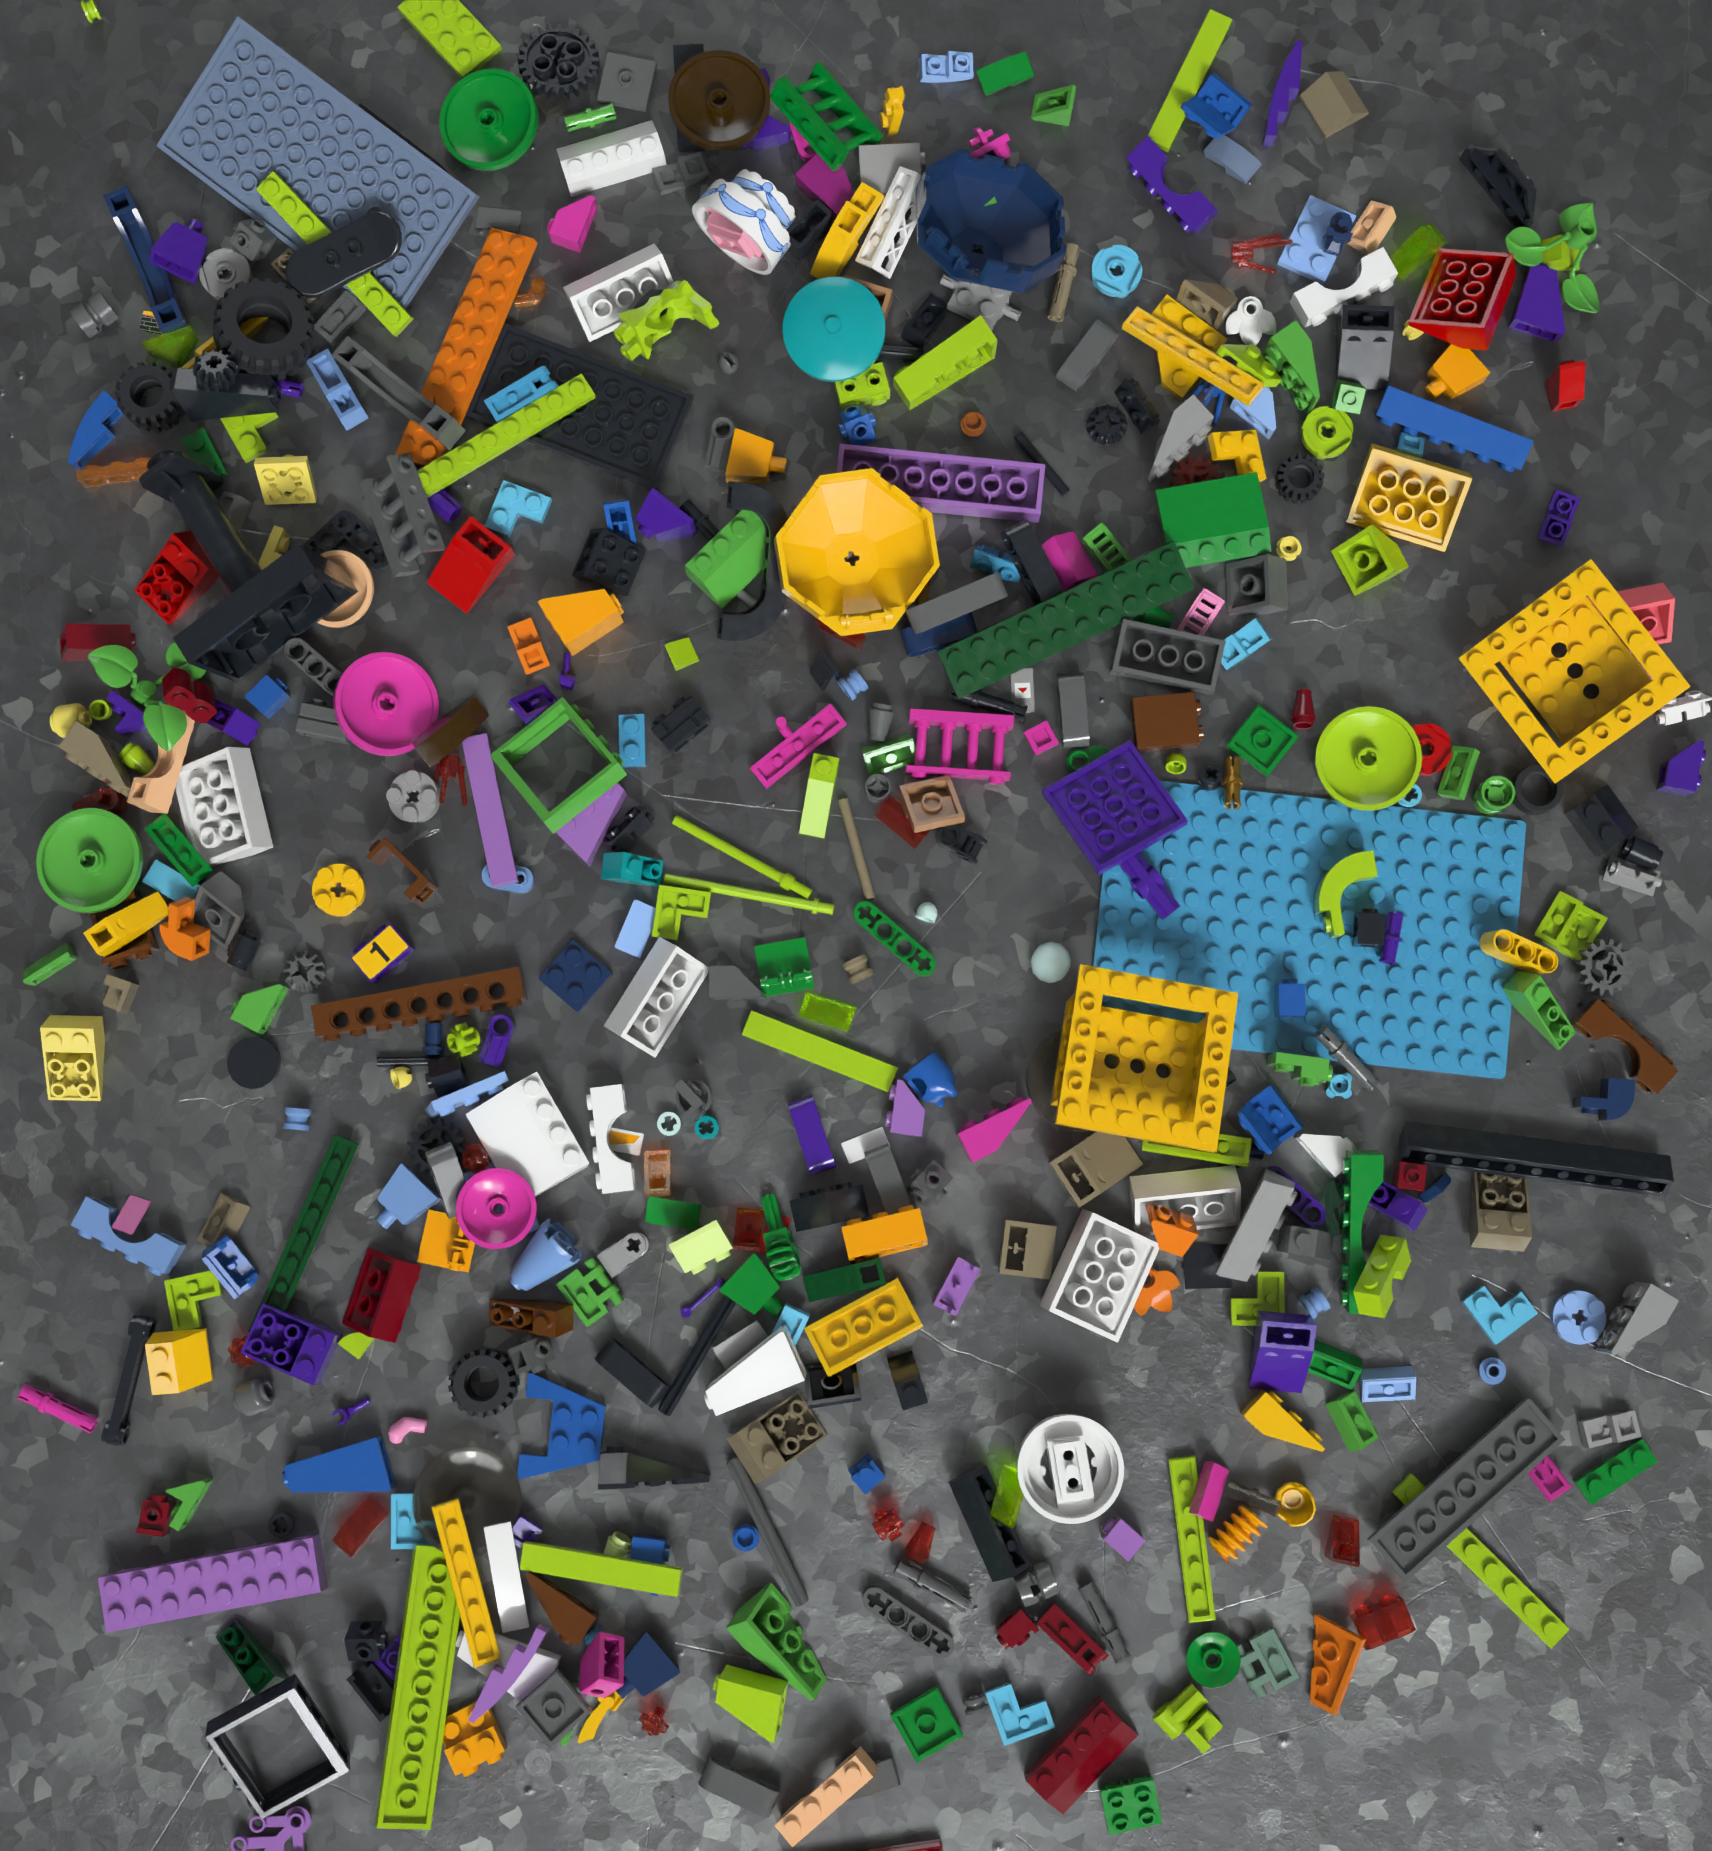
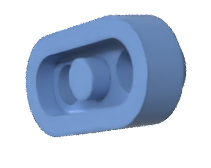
(521, 888)

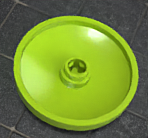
(1368, 758)

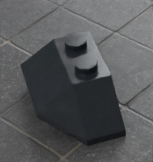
(1502, 182)

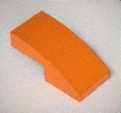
(528, 646)

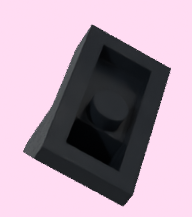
(907, 1380)

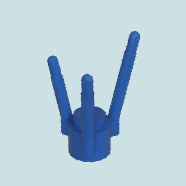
(1211, 391)

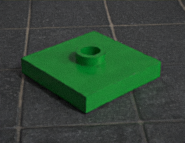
(1262, 741)
(926, 1724)

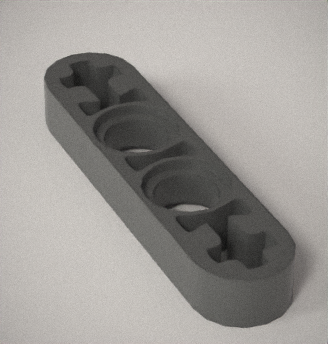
(910, 1618)

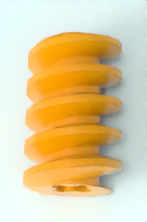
(1236, 1533)

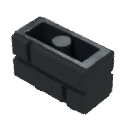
(680, 724)

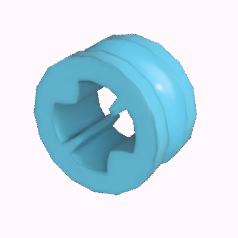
(1418, 795)

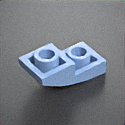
(948, 68)

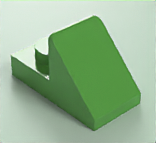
(191, 1496)

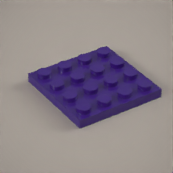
(1114, 807)

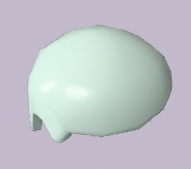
(1050, 962)

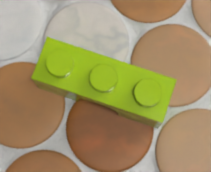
(1374, 1288)

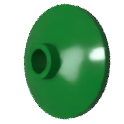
(1216, 1673)

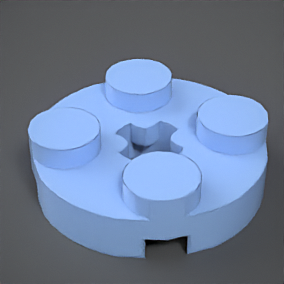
(1565, 1325)

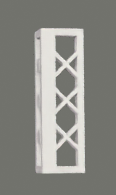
(889, 221)

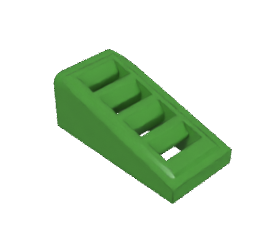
(1108, 538)

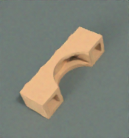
(155, 790)
(827, 1797)

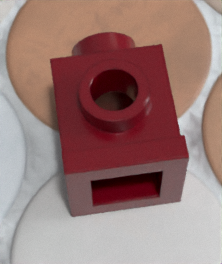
(164, 1508)
(1015, 1628)

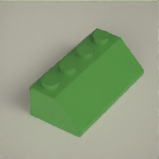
(730, 559)

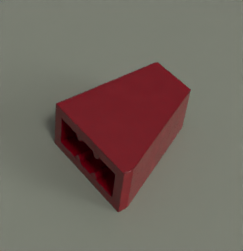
(82, 639)

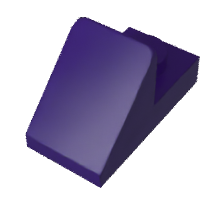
(132, 716)

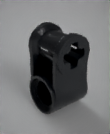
(962, 843)

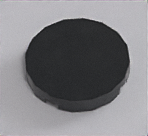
(254, 1063)

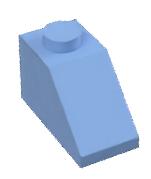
(1260, 412)

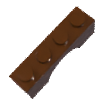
(1649, 1068)

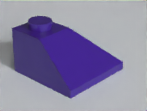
(663, 519)

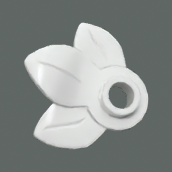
(1250, 325)

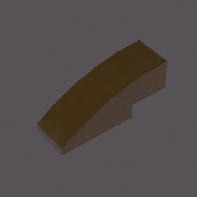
(450, 730)

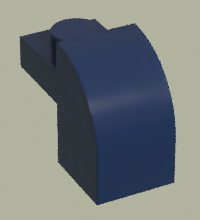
(1614, 1099)

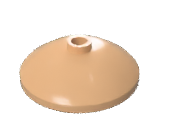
(358, 604)

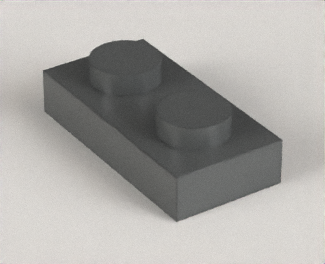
(339, 318)

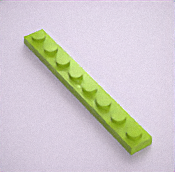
(312, 228)
(505, 435)
(1496, 1576)

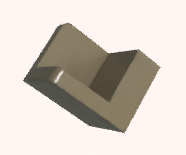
(119, 994)

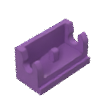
(956, 1286)

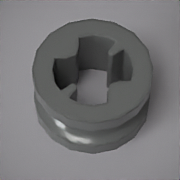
(975, 1704)

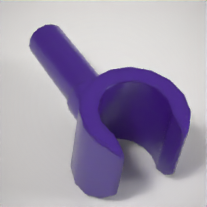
(567, 680)
(348, 1412)

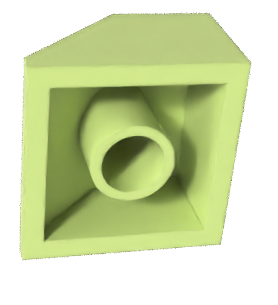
(701, 1247)

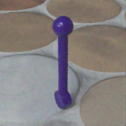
(687, 1311)

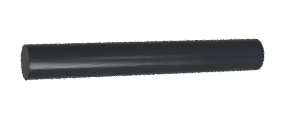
(1036, 457)
(416, 1061)

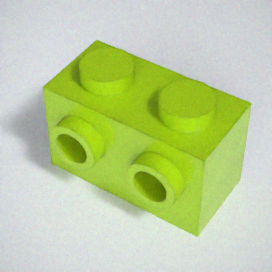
(864, 389)

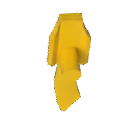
(590, 1727)

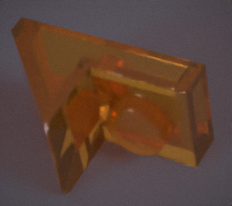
(657, 1173)

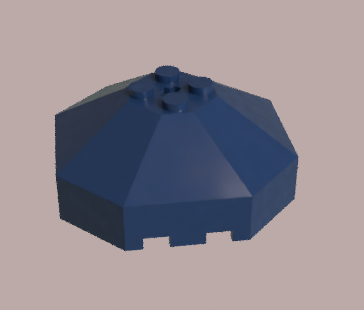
(1016, 235)

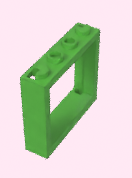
(533, 735)

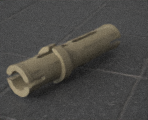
(1066, 272)

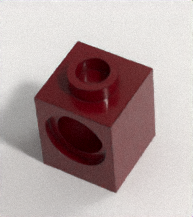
(1409, 1176)

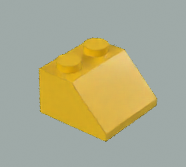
(178, 1360)

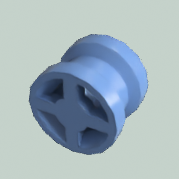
(852, 684)
(297, 1119)
(1314, 1302)

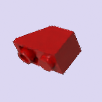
(1566, 385)

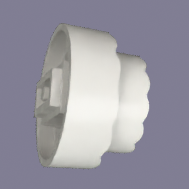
(1045, 1473)

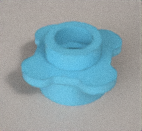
(1344, 1091)

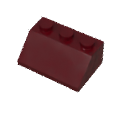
(381, 1295)

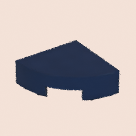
(1435, 1188)

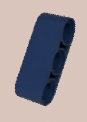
(938, 636)

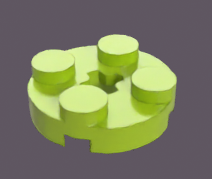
(1323, 446)

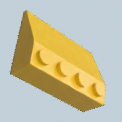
(1408, 497)

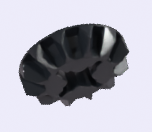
(1098, 433)

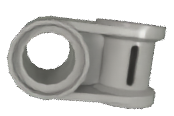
(620, 1255)

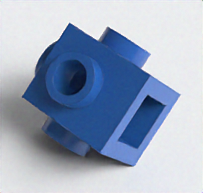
(857, 425)

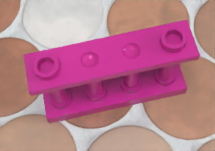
(974, 724)

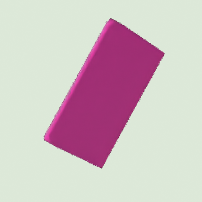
(1209, 1491)

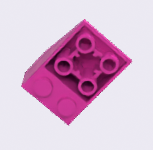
(987, 1136)

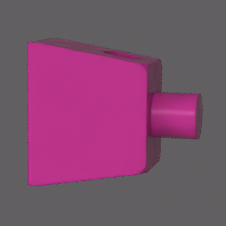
(602, 1666)

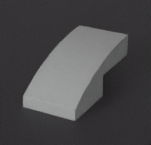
(1609, 1428)

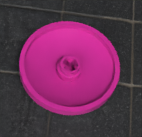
(385, 703)

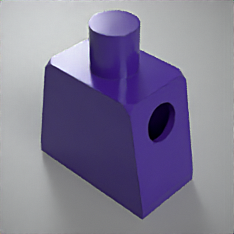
(181, 250)

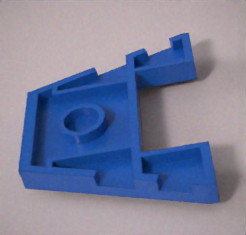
(574, 1429)

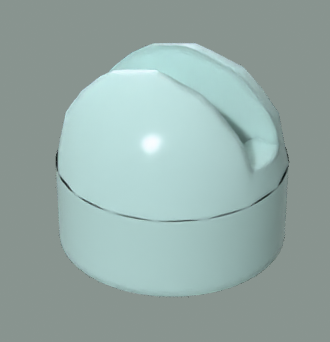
(927, 912)

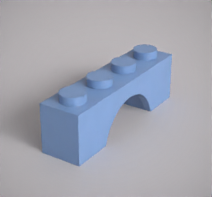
(158, 1252)

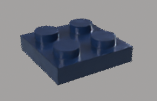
(575, 976)

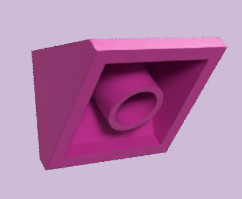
(1069, 560)

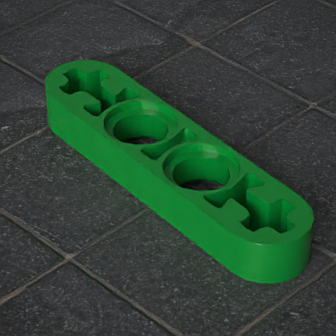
(892, 941)

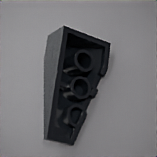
(628, 1468)

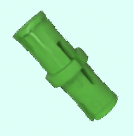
(590, 117)

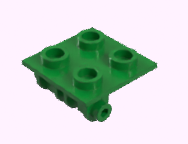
(784, 967)
(1130, 1805)

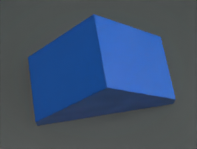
(620, 519)

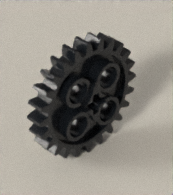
(538, 62)

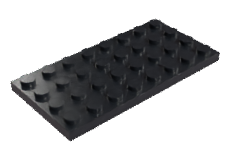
(621, 431)

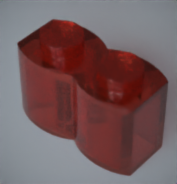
(1383, 1621)

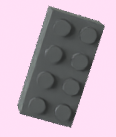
(1167, 657)

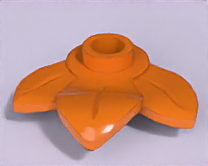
(1157, 1292)

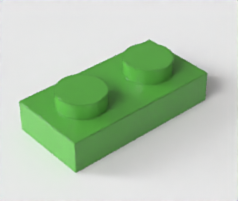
(1458, 773)

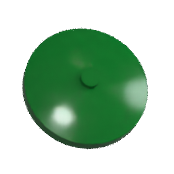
(489, 119)

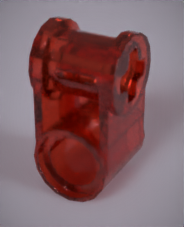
(101, 801)

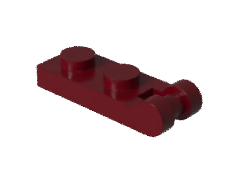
(1071, 1638)

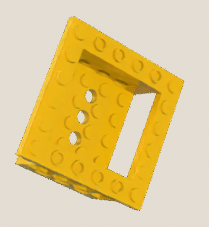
(1526, 653)
(1143, 1106)

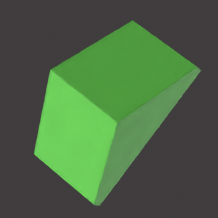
(1054, 105)

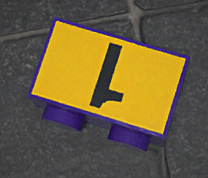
(381, 953)

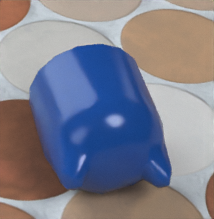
(932, 1080)

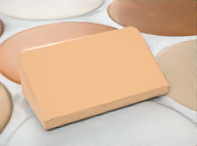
(1372, 227)

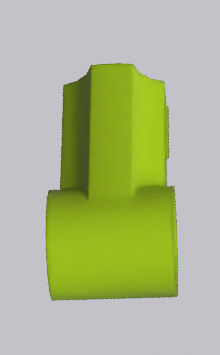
(1174, 1715)

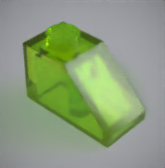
(1417, 250)

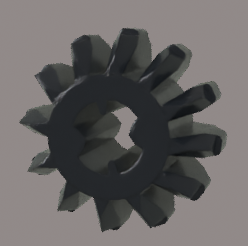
(215, 370)

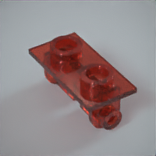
(894, 818)

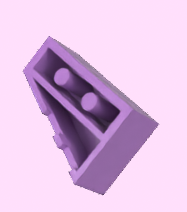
(589, 827)

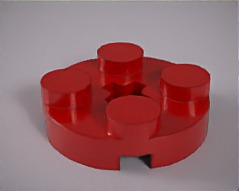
(1439, 747)

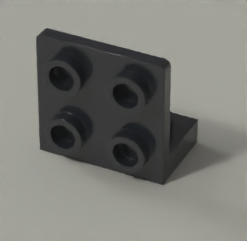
(609, 561)

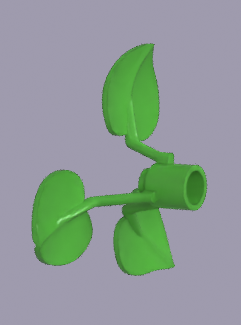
(1579, 229)
(115, 668)

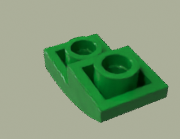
(1005, 73)

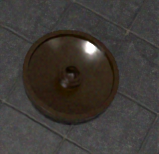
(719, 100)

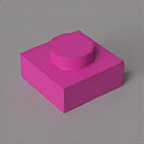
(1041, 738)

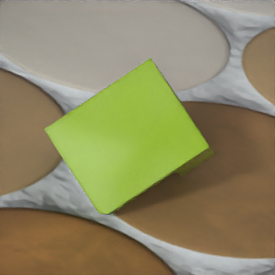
(1202, 1729)

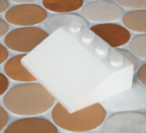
(223, 806)
(528, 1135)
(1100, 1275)

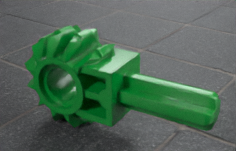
(779, 1242)

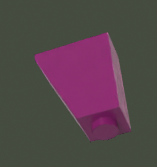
(824, 185)

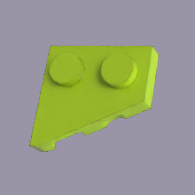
(1252, 362)

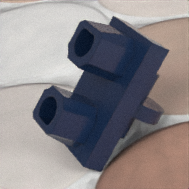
(1337, 233)

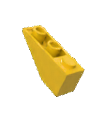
(127, 924)
(1272, 1420)

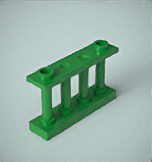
(813, 128)

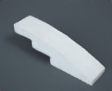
(506, 1576)

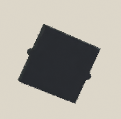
(1201, 1267)

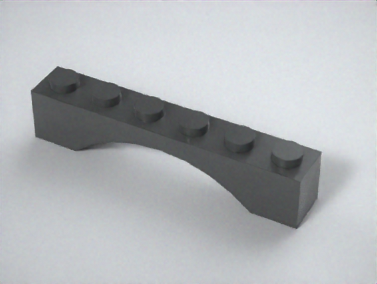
(398, 393)

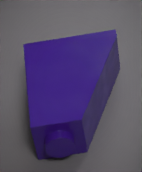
(1539, 305)

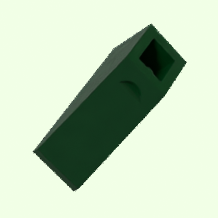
(844, 1279)
(250, 1657)

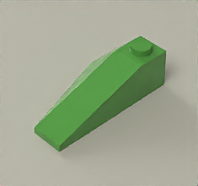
(771, 1636)

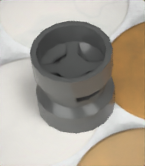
(880, 785)

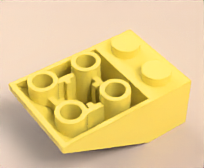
(73, 1057)

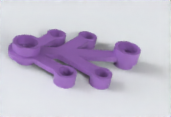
(277, 1842)

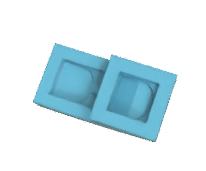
(1244, 643)
(169, 882)

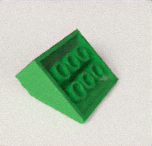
(1214, 519)

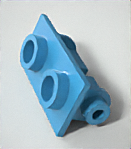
(987, 560)

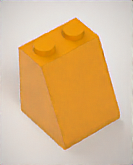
(582, 617)

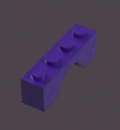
(1193, 209)

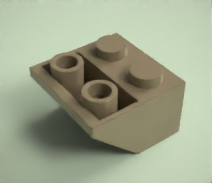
(1027, 1249)

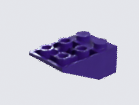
(291, 1344)
(1281, 1351)

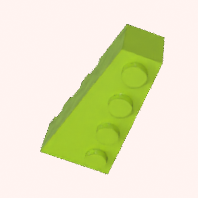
(946, 363)

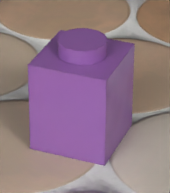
(1122, 1537)

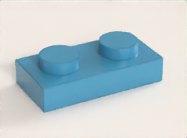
(632, 740)

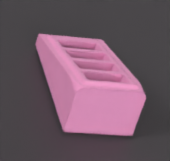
(1210, 598)

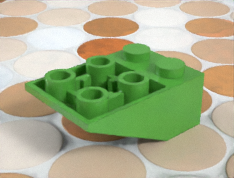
(1294, 362)

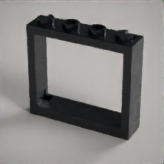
(244, 1780)

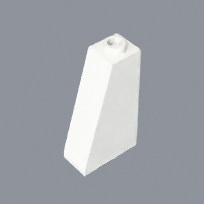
(759, 1373)
(535, 1672)

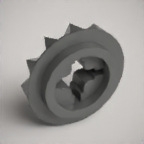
(315, 974)

